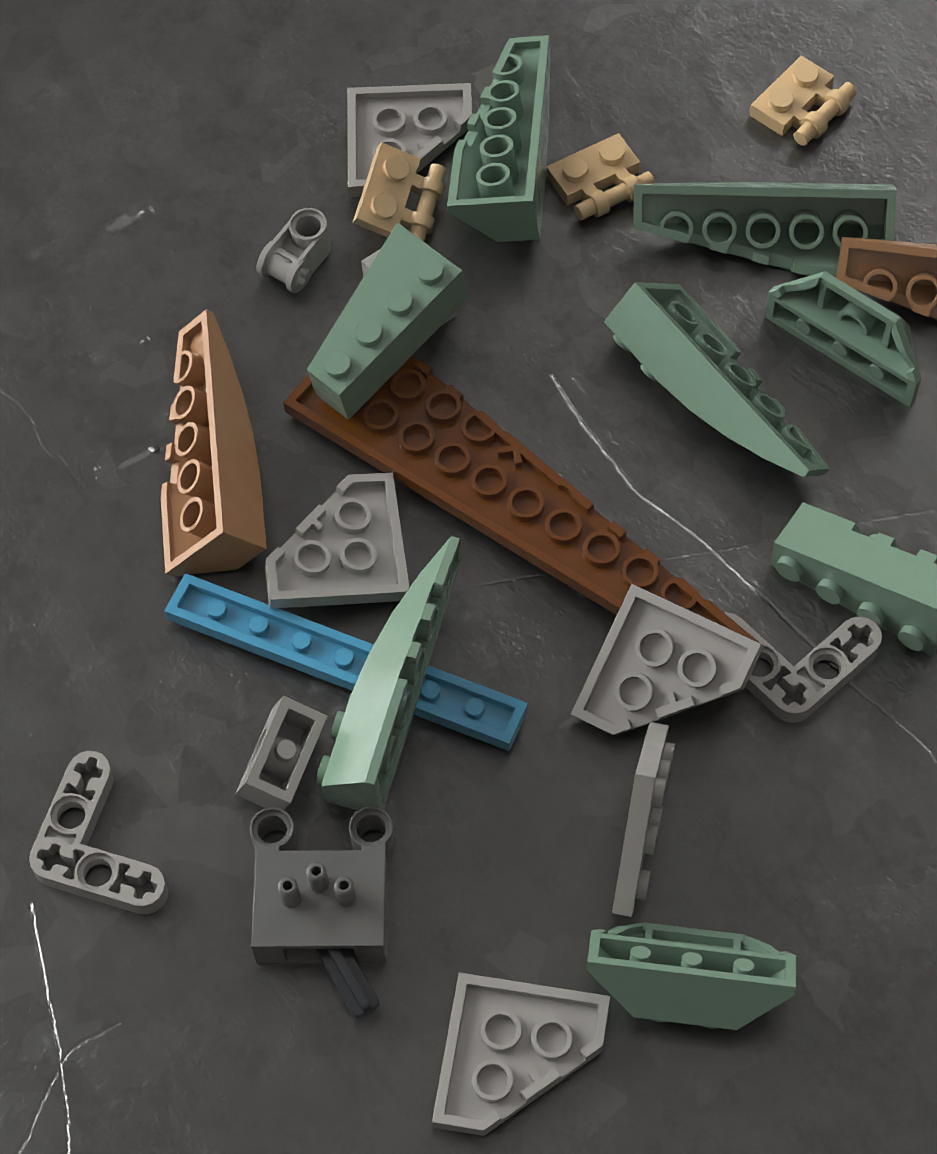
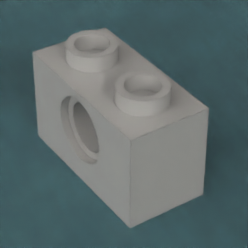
(281, 754)

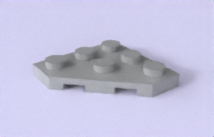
(407, 117)
(343, 550)
(661, 664)
(643, 818)
(511, 1047)

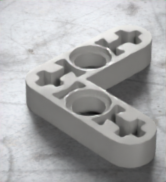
(802, 677)
(73, 844)

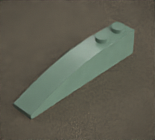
(503, 158)
(769, 222)
(701, 369)
(387, 691)

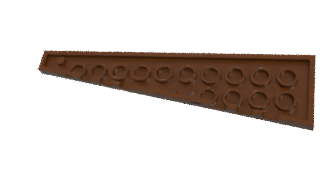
(496, 486)

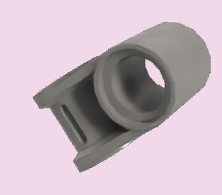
(292, 254)

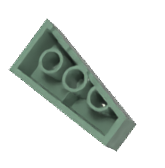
(386, 320)
(862, 574)

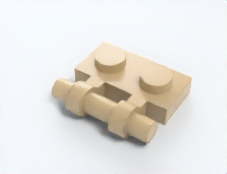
(794, 93)
(594, 169)
(387, 191)

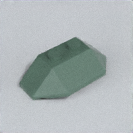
(849, 331)
(691, 974)

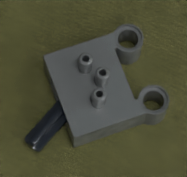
(323, 901)

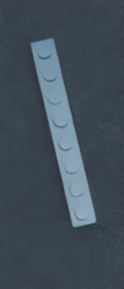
(338, 658)

